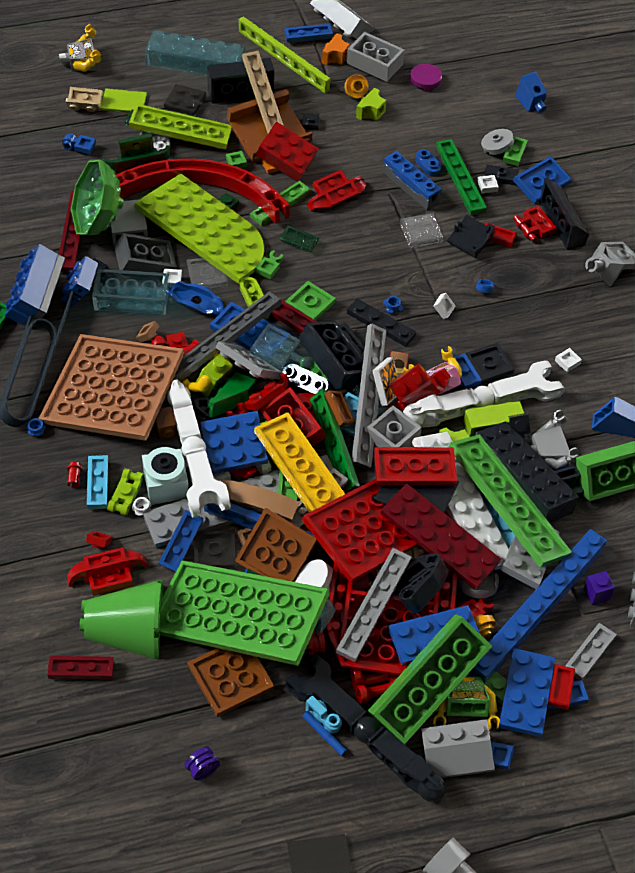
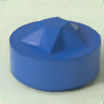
(485, 286)

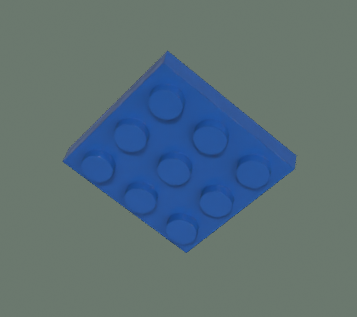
(233, 443)

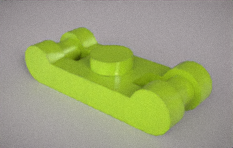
(125, 492)

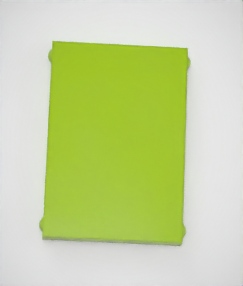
(122, 100)

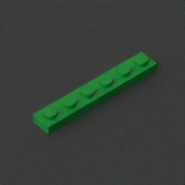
(461, 177)
(334, 440)

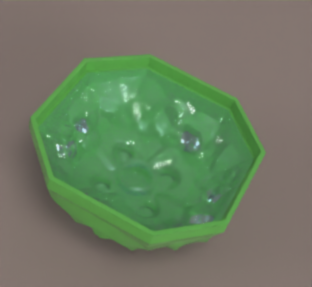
(95, 198)

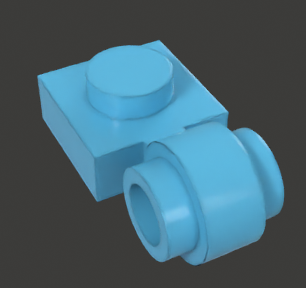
(319, 711)

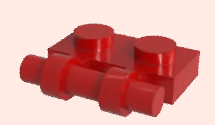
(538, 220)

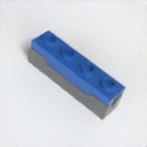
(411, 180)

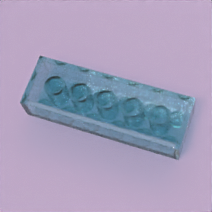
(189, 52)

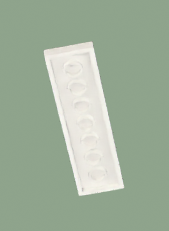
(467, 504)

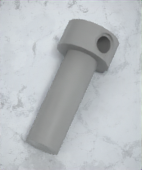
(450, 859)

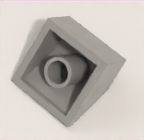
(394, 429)

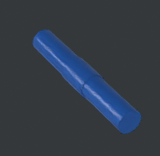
(326, 735)

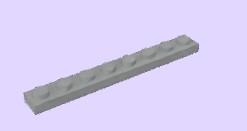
(368, 397)

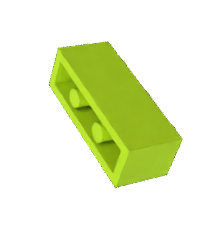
(484, 417)

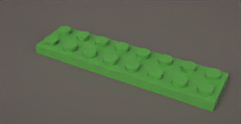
(510, 501)

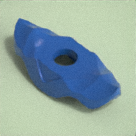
(185, 293)

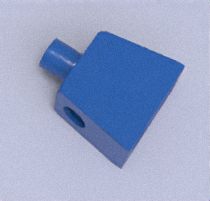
(531, 93)

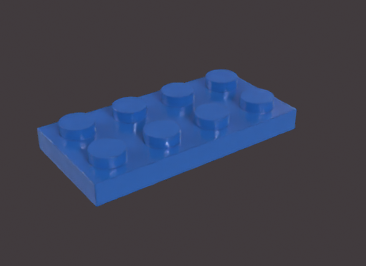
(249, 337)
(415, 634)
(527, 692)

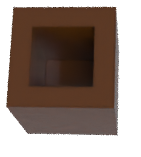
(166, 423)

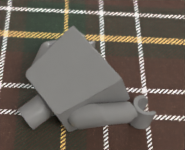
(552, 445)

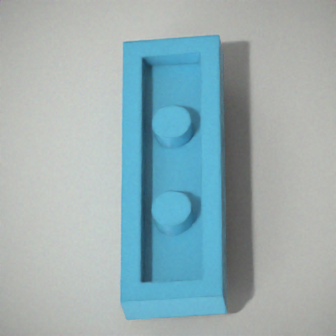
(97, 482)

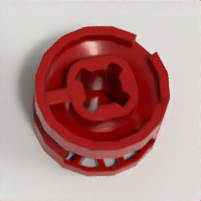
(316, 644)

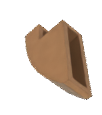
(258, 499)

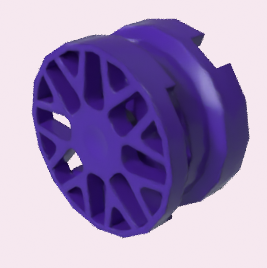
(202, 763)

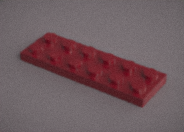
(441, 535)

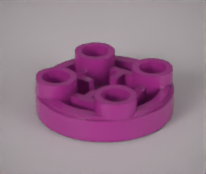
(426, 76)

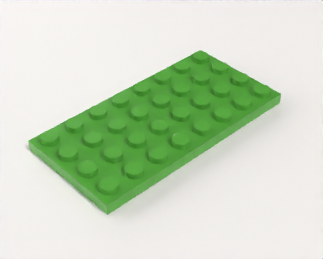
(241, 611)

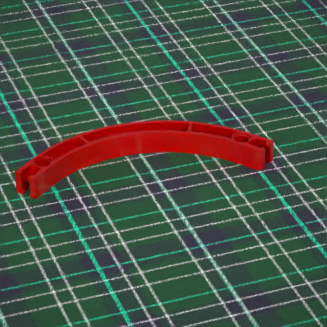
(209, 173)

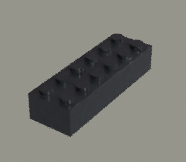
(531, 472)

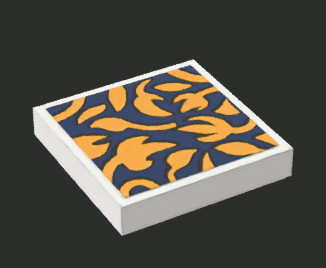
(383, 375)

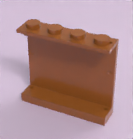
(250, 127)

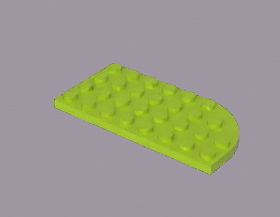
(205, 226)

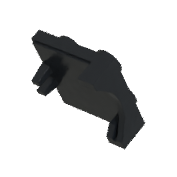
(471, 236)

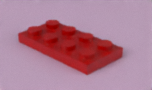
(415, 466)

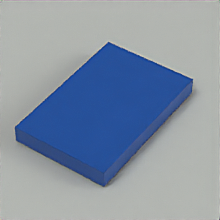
(532, 179)

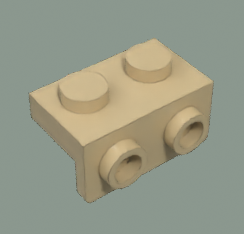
(84, 99)

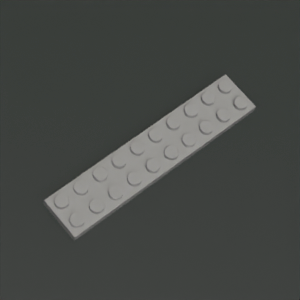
(164, 519)

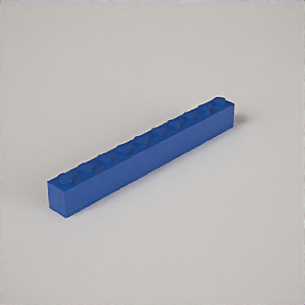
(539, 604)

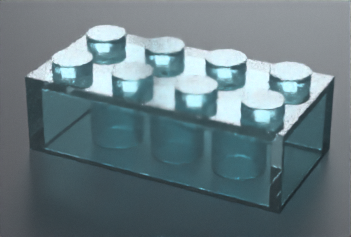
(131, 291)

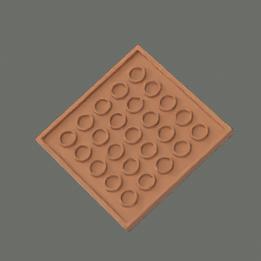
(112, 387)

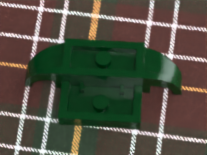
(137, 152)

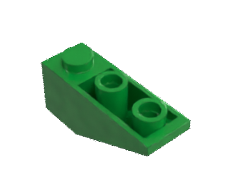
(235, 391)

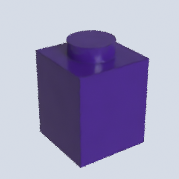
(599, 588)

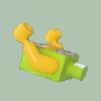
(211, 376)

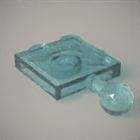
(278, 347)

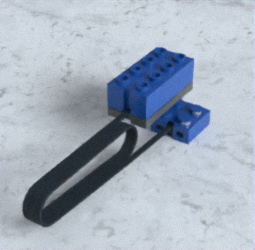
(30, 303)

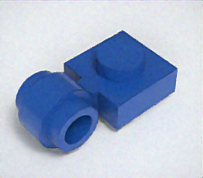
(82, 144)

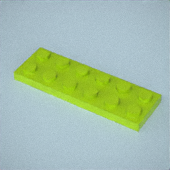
(180, 126)

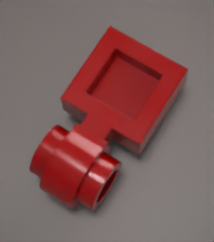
(172, 340)

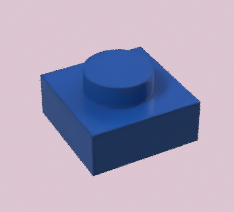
(502, 755)

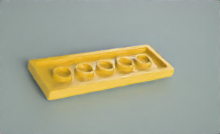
(298, 462)

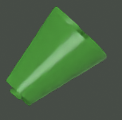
(126, 619)

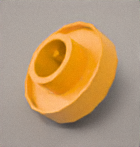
(356, 86)
(485, 625)

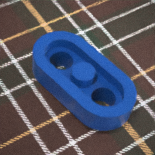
(428, 162)

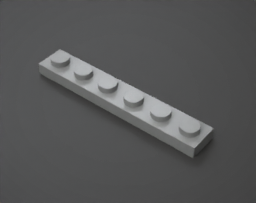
(373, 605)

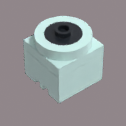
(165, 475)

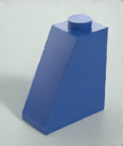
(615, 418)

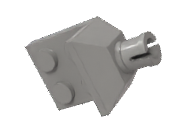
(610, 260)

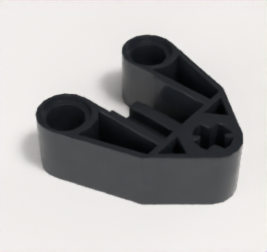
(421, 581)

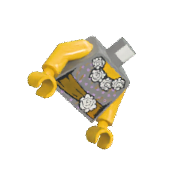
(81, 53)

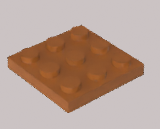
(276, 547)
(229, 679)

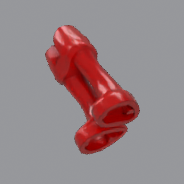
(361, 681)

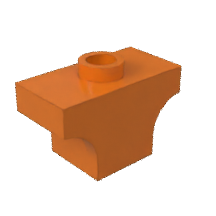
(335, 51)

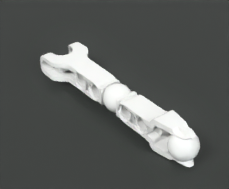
(436, 409)
(204, 487)

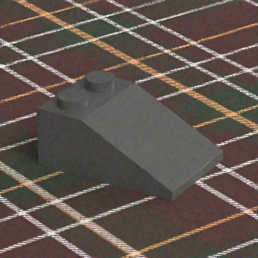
(144, 254)

